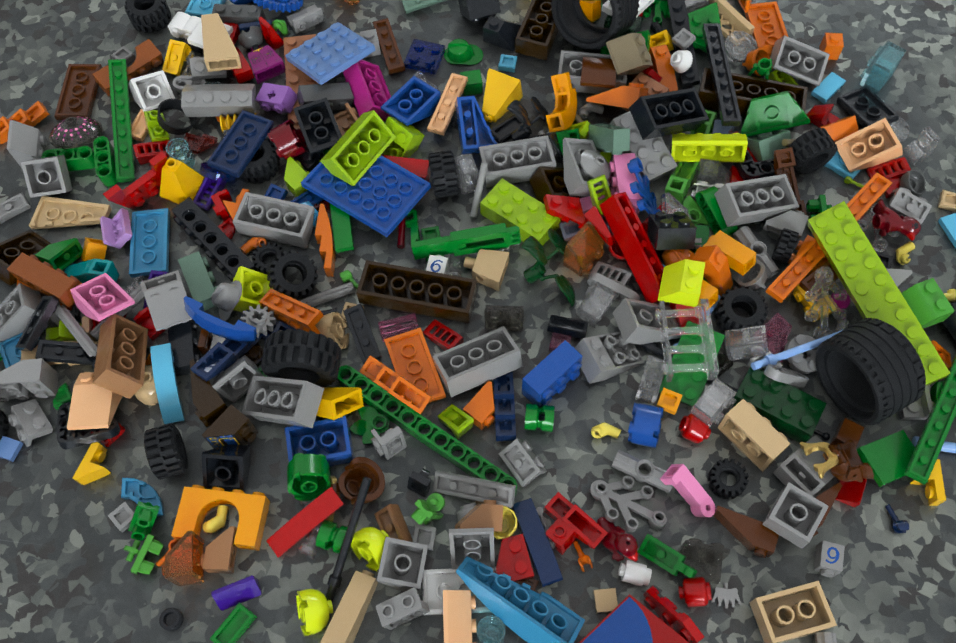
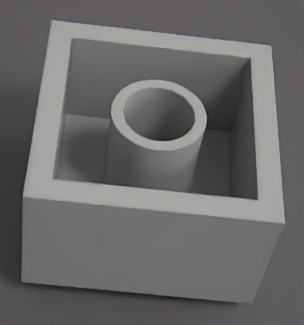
(46, 176)
(795, 515)

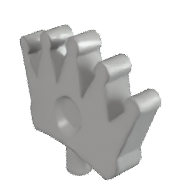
(726, 595)

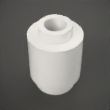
(635, 573)

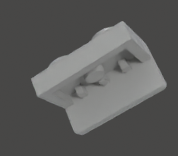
(199, 69)
(29, 421)

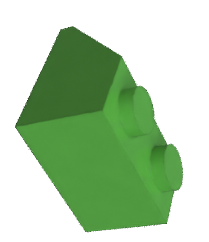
(928, 303)

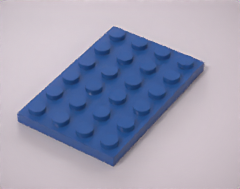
(377, 199)

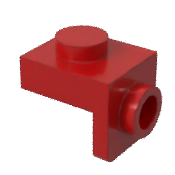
(219, 207)

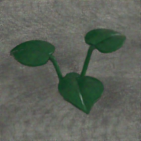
(537, 271)

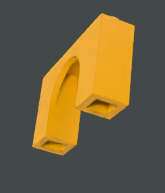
(739, 258)
(198, 502)

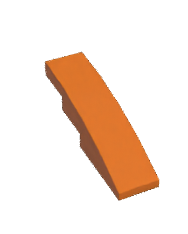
(30, 117)
(326, 240)
(395, 384)

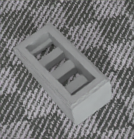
(618, 272)

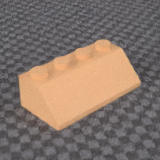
(458, 616)

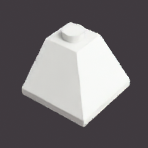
(150, 90)

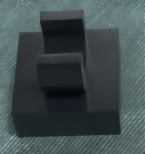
(419, 482)

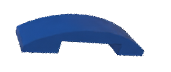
(239, 332)

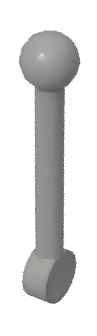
(540, 511)

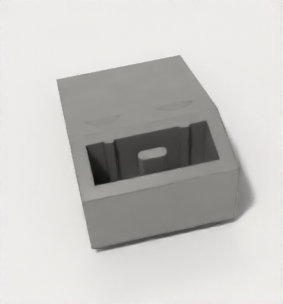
(165, 300)
(607, 356)
(28, 380)
(800, 472)

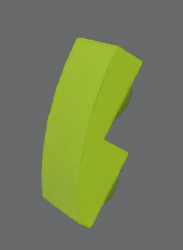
(155, 131)

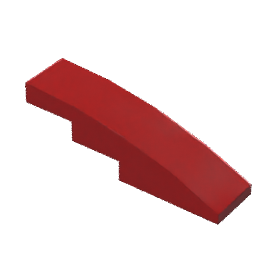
(305, 521)

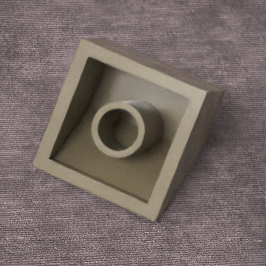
(629, 54)

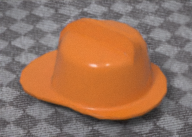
(757, 54)
(673, 256)

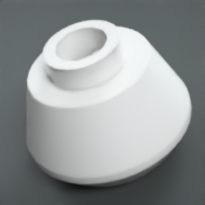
(681, 60)

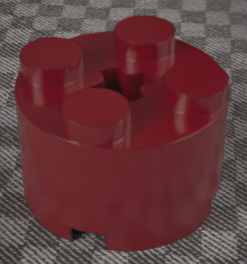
(288, 140)

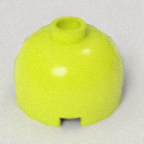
(369, 544)
(313, 610)

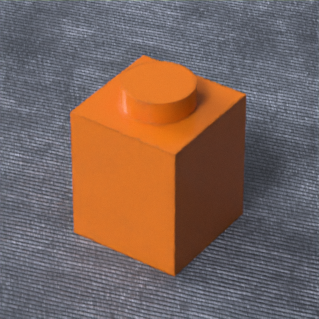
(832, 44)

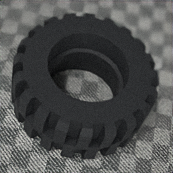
(301, 357)

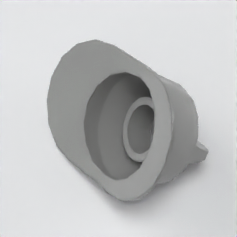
(753, 278)
(226, 298)

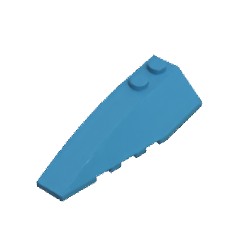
(526, 612)

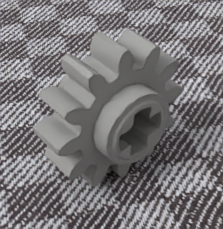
(260, 319)

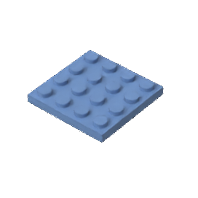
(330, 53)

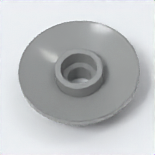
(594, 164)

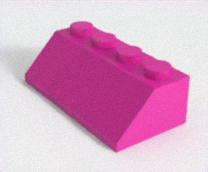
(368, 88)

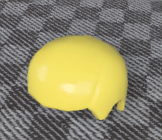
(509, 524)

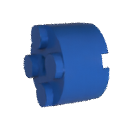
(645, 425)

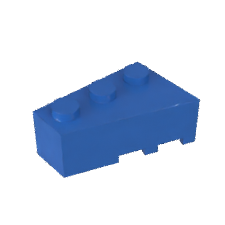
(472, 125)

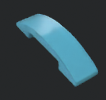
(166, 383)

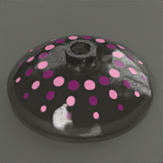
(75, 132)

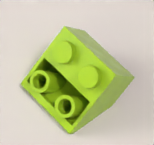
(406, 141)

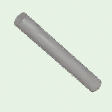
(478, 191)

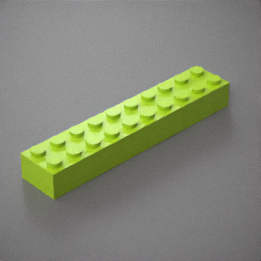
(870, 283)

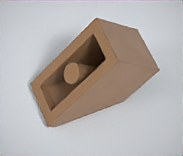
(483, 516)
(221, 553)

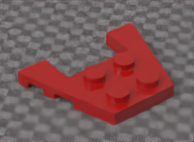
(142, 188)

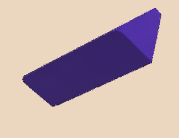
(237, 592)

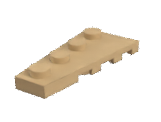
(61, 212)

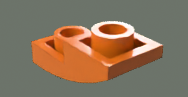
(842, 128)

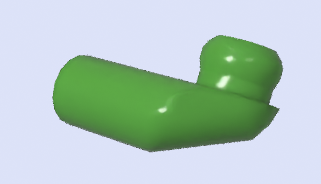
(281, 25)

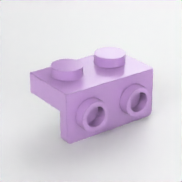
(116, 230)

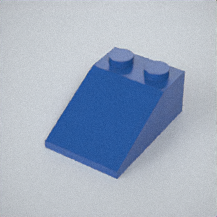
(412, 102)

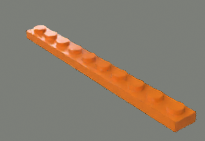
(813, 254)

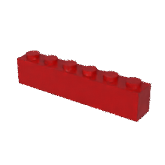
(634, 244)

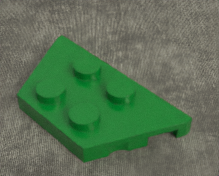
(707, 14)
(773, 114)

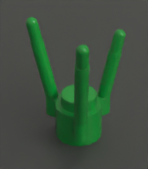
(763, 68)

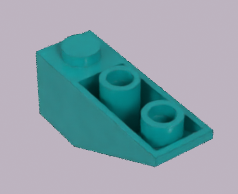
(92, 268)

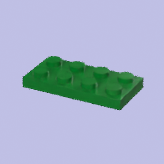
(690, 383)

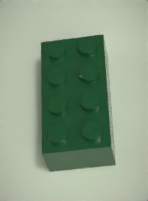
(782, 404)

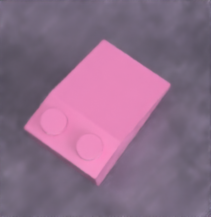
(100, 297)

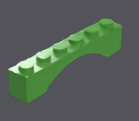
(683, 175)

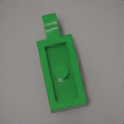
(665, 556)

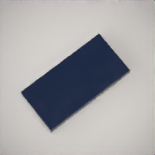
(240, 143)

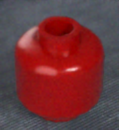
(694, 429)
(695, 592)

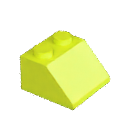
(682, 282)

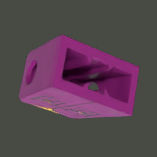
(265, 63)

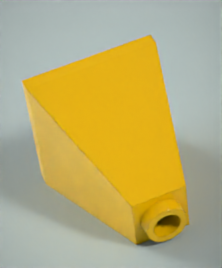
(498, 94)
(179, 181)

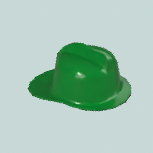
(463, 53)

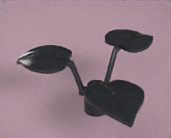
(524, 130)

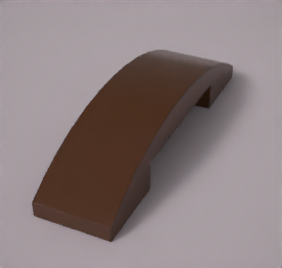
(783, 164)

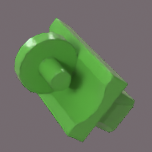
(428, 509)
(140, 565)

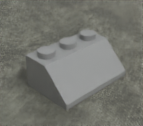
(799, 60)

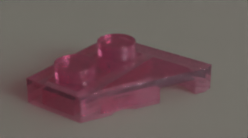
(777, 332)

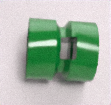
(532, 415)
(330, 536)

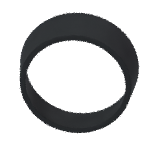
(173, 104)

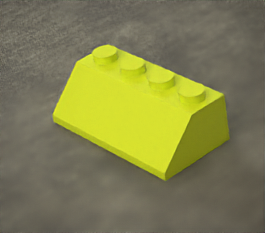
(709, 146)

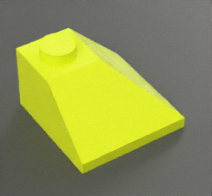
(253, 288)

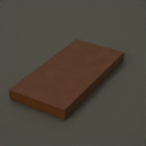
(77, 91)

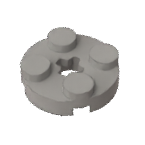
(797, 362)

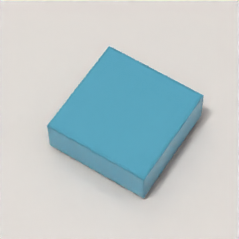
(507, 63)

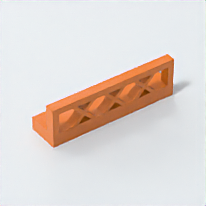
(292, 311)

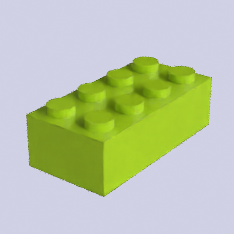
(516, 208)

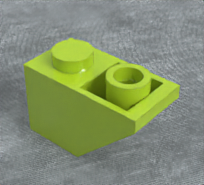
(293, 177)

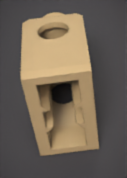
(488, 267)

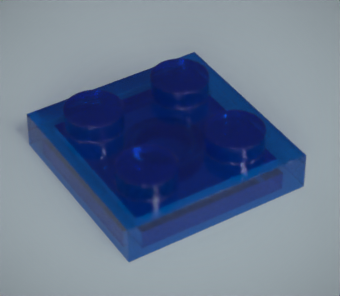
(424, 56)

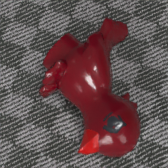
(890, 221)
(618, 541)

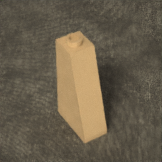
(217, 45)
(351, 609)

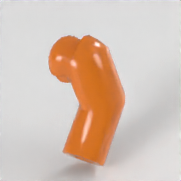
(252, 244)

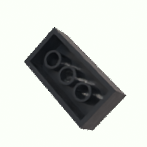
(668, 113)

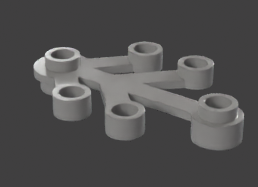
(626, 503)

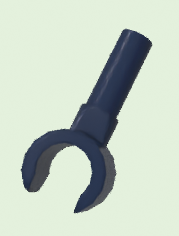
(898, 526)

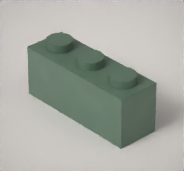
(610, 138)
(198, 278)

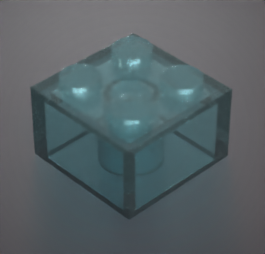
(882, 66)

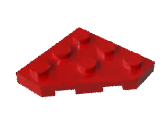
(677, 621)

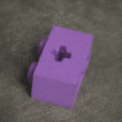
(276, 98)

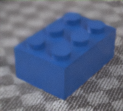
(552, 374)
(326, 438)

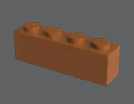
(44, 278)

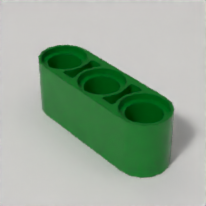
(76, 158)
(104, 161)
(709, 206)

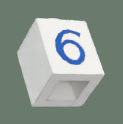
(437, 264)

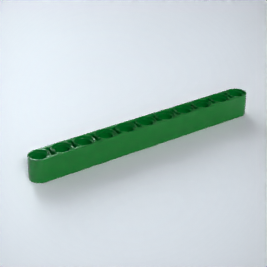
(419, 423)

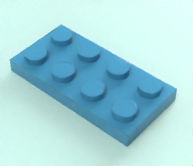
(149, 242)

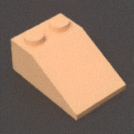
(869, 146)
(91, 405)

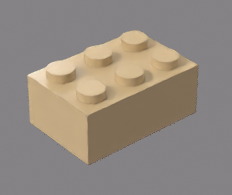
(753, 434)
(792, 613)

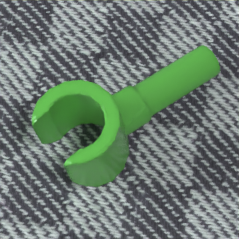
(347, 276)

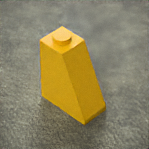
(339, 402)

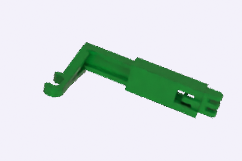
(462, 241)

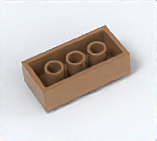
(121, 356)

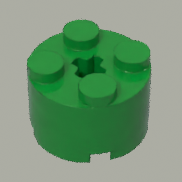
(308, 476)

